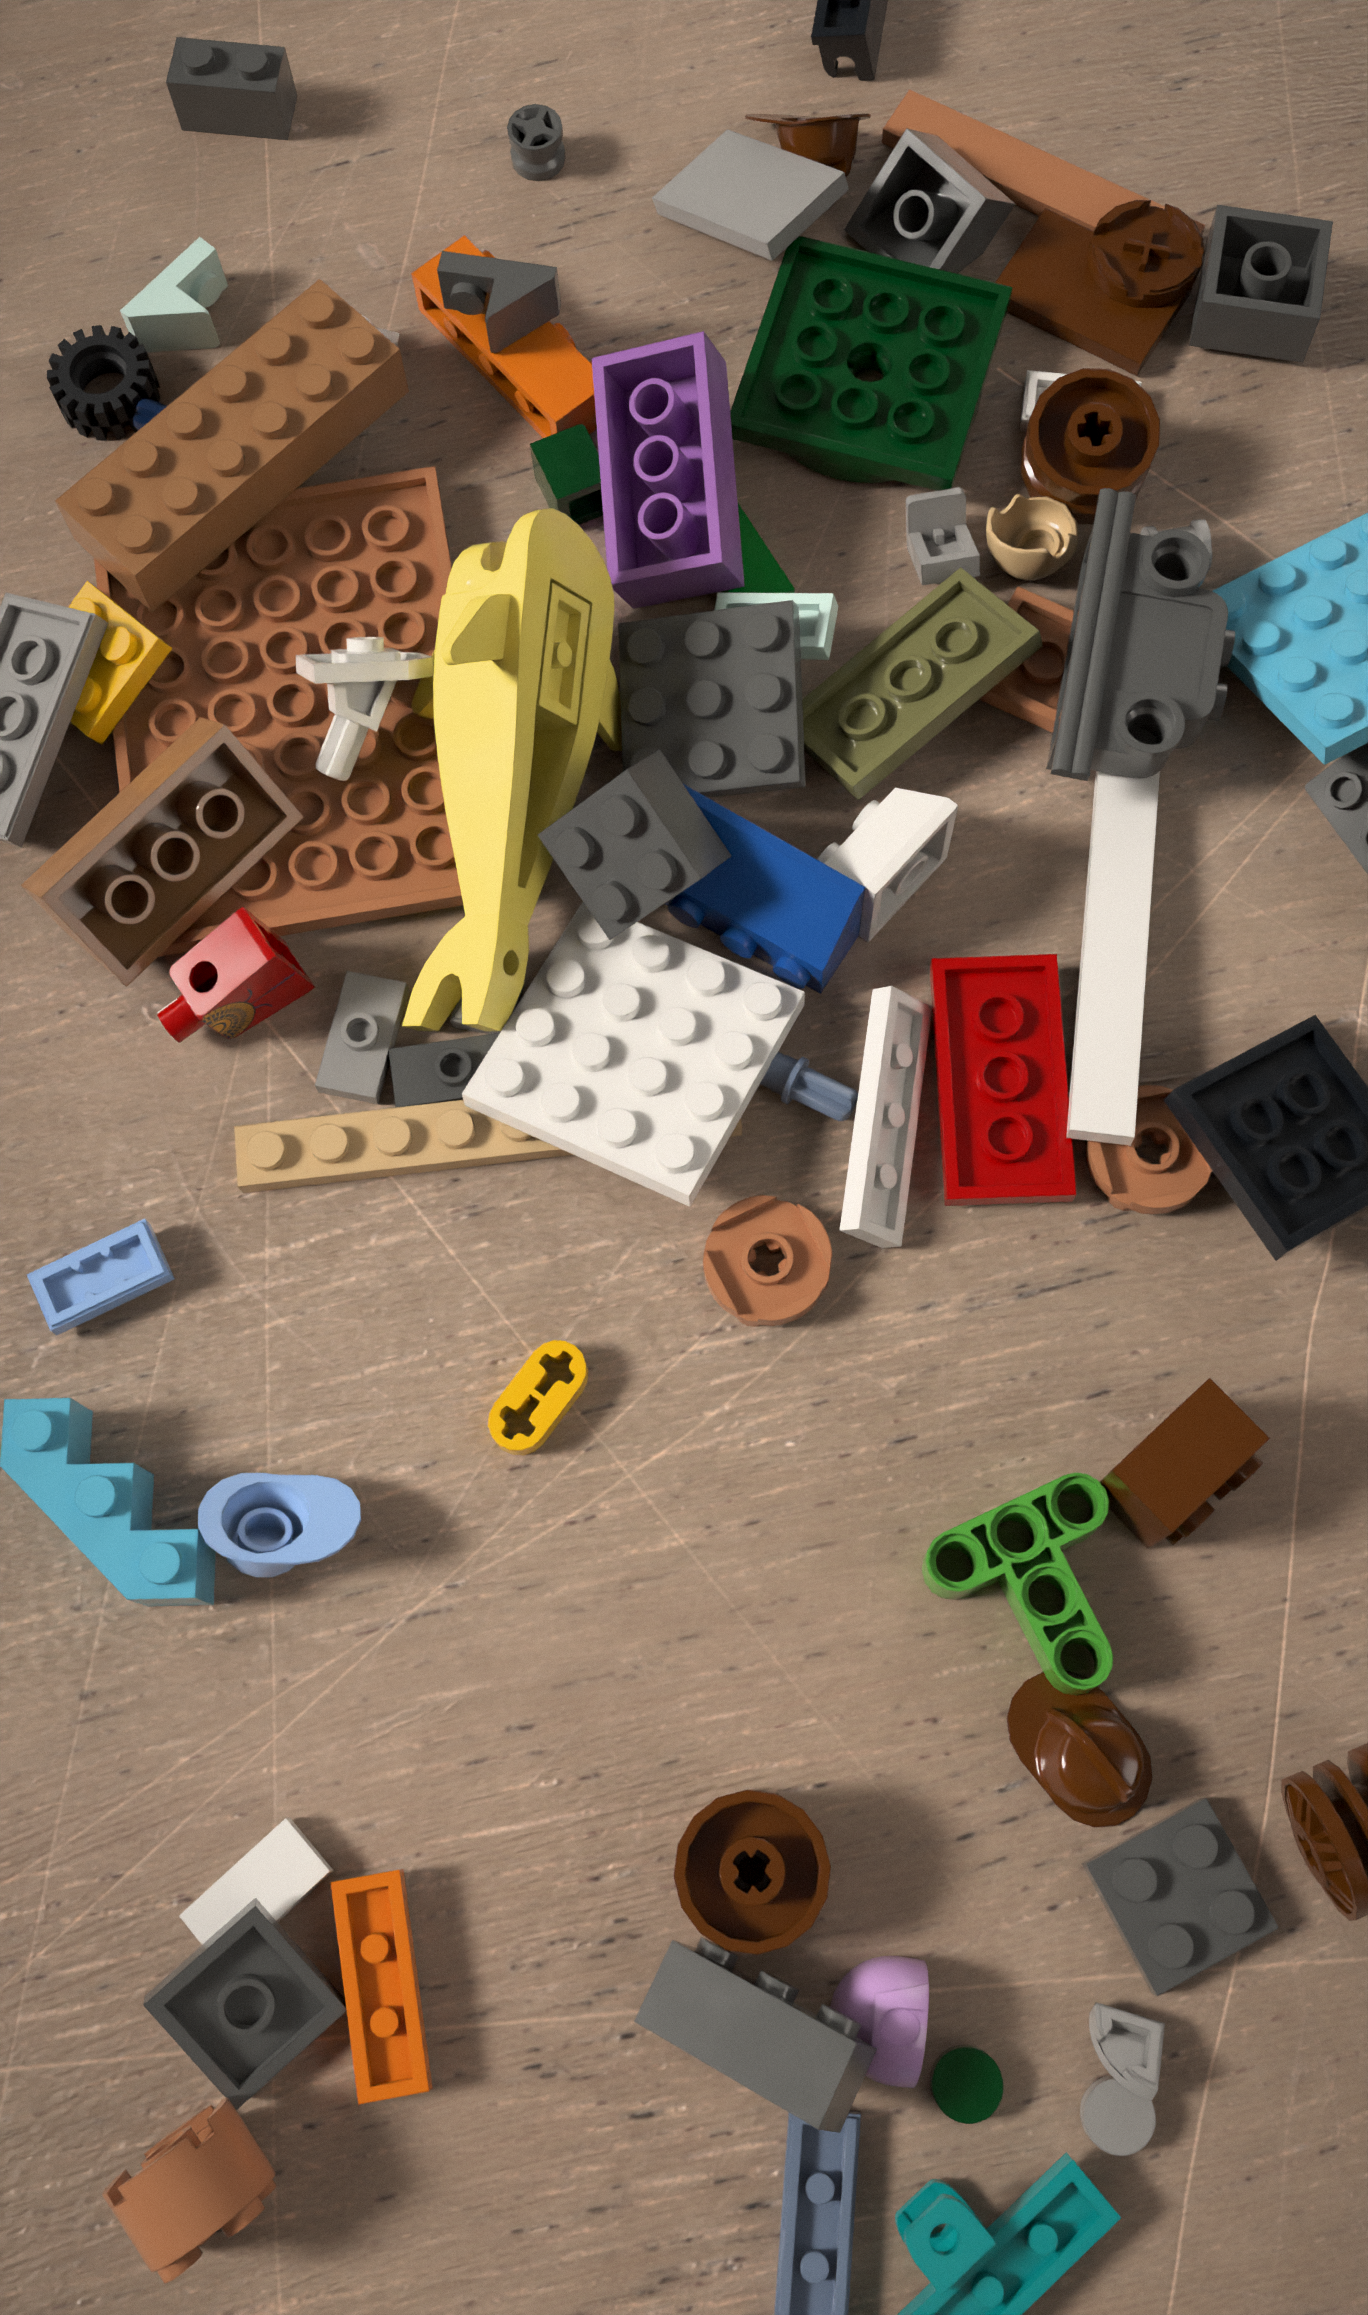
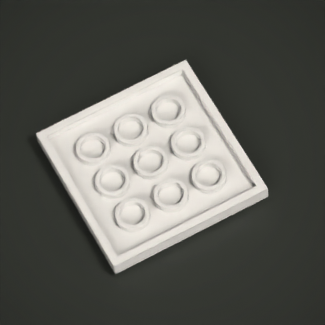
(635, 1053)

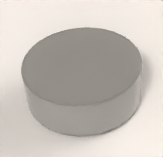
(1116, 2117)

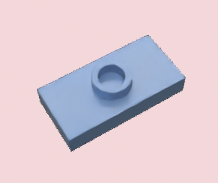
(100, 1277)

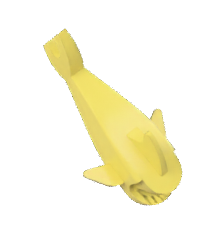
(515, 721)

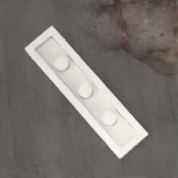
(886, 1118)

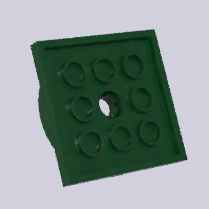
(860, 311)

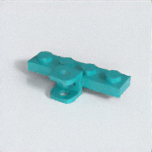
(1011, 2260)

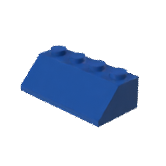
(773, 902)

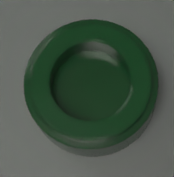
(966, 2084)

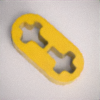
(526, 1388)

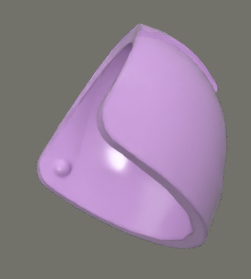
(892, 2006)

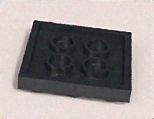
(1283, 1134)

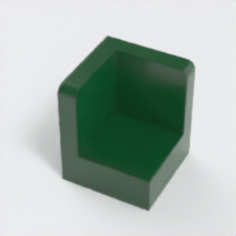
(569, 473)

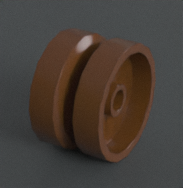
(1089, 436)
(758, 1914)

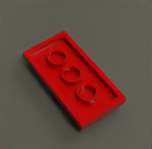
(1001, 1080)

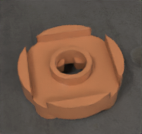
(1146, 1187)
(779, 1226)

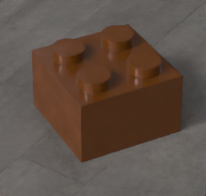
(1193, 1453)

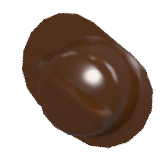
(823, 139)
(1080, 1751)

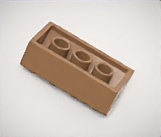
(163, 850)

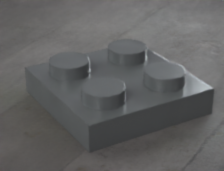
(1180, 1896)
(245, 2003)

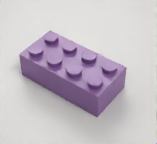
(667, 471)

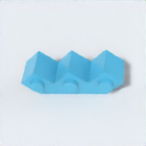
(102, 1505)

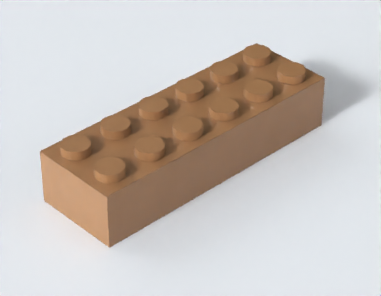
(234, 444)

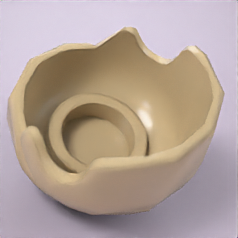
(1031, 536)

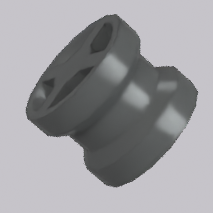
(536, 142)

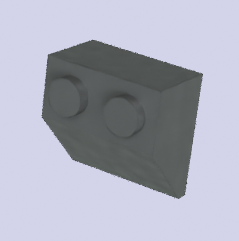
(929, 207)

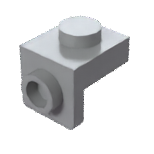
(939, 535)

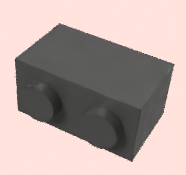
(232, 88)

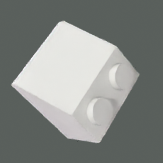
(893, 851)

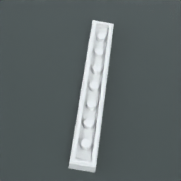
(1113, 960)

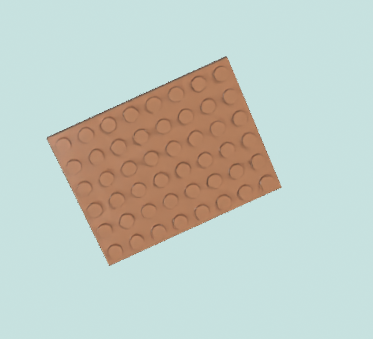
(300, 582)

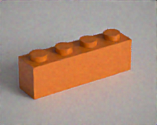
(536, 375)

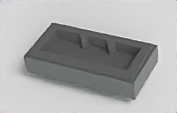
(436, 1069)

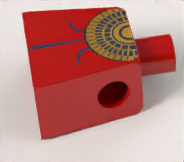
(233, 979)

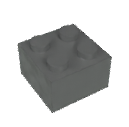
(1261, 283)
(634, 844)

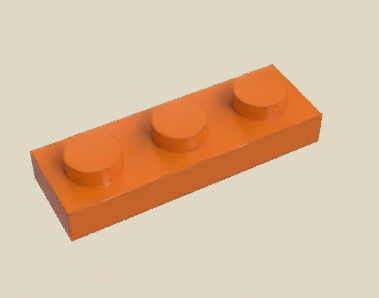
(381, 1987)

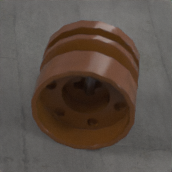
(1332, 1828)

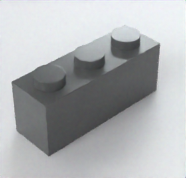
(758, 2033)

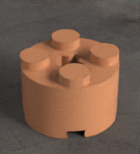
(190, 2187)

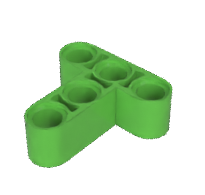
(1042, 1563)

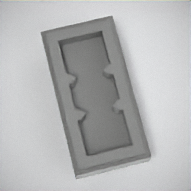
(361, 1037)

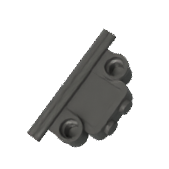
(1138, 650)

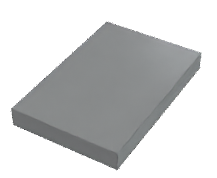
(750, 194)

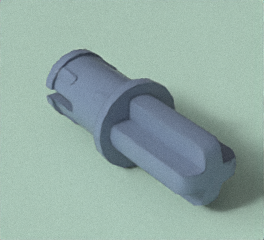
(798, 1082)

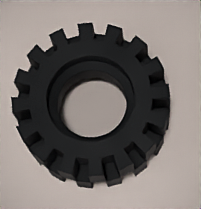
(90, 359)

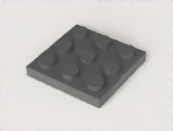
(716, 697)

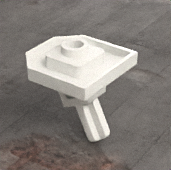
(358, 693)

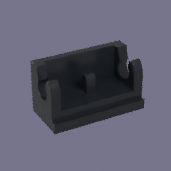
(849, 31)

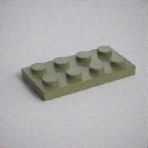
(913, 681)

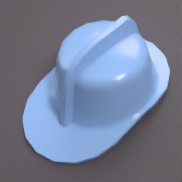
(277, 1520)

